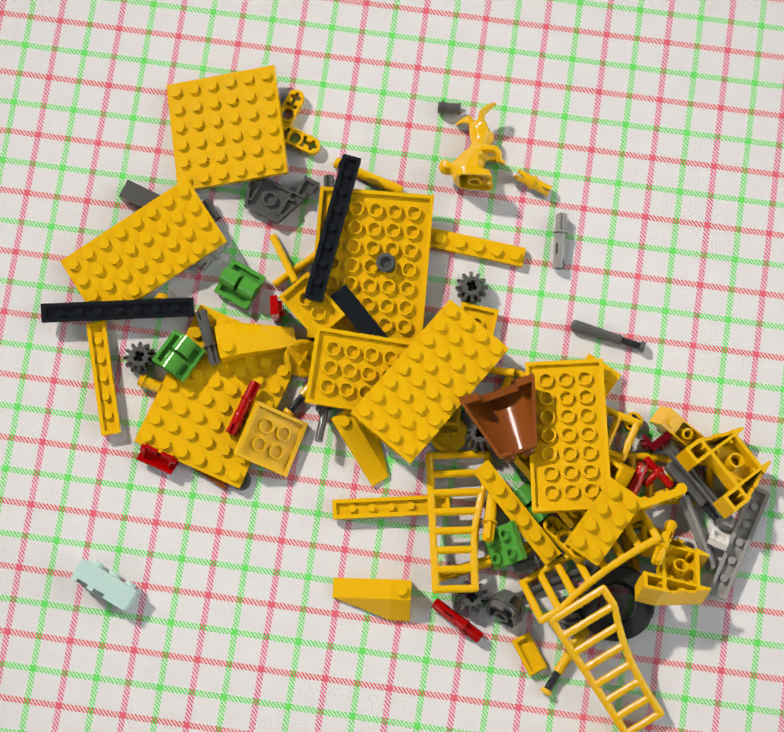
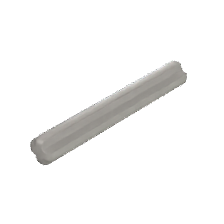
(697, 530)

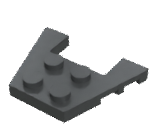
(276, 201)

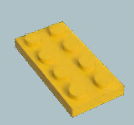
(604, 521)

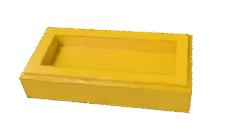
(529, 654)

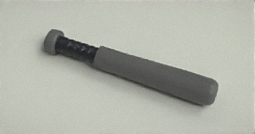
(596, 332)
(678, 476)

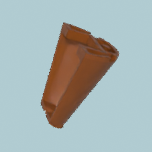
(506, 418)

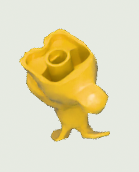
(468, 167)

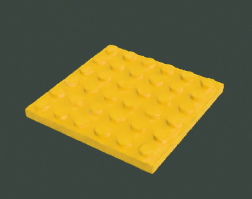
(227, 128)

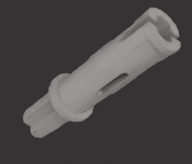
(559, 241)

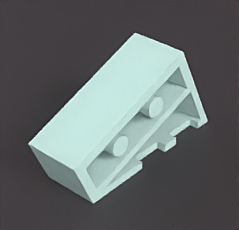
(105, 584)

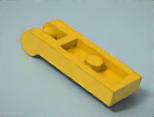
(662, 497)

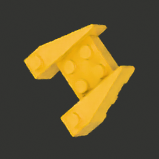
(731, 463)
(676, 579)

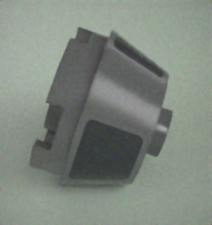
(506, 607)

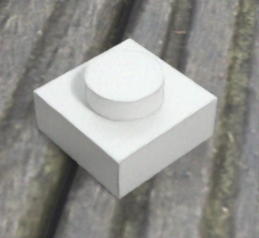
(718, 539)

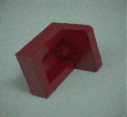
(660, 443)

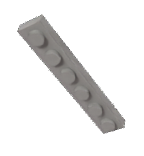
(738, 544)

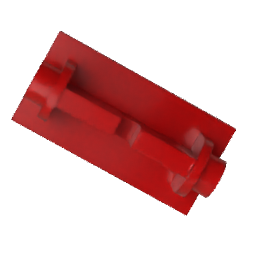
(160, 461)

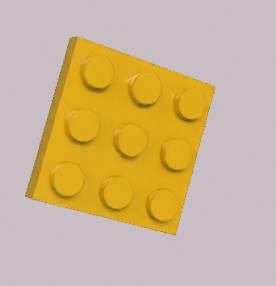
(270, 439)

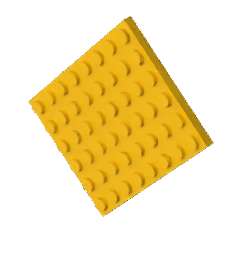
(378, 225)
(193, 415)

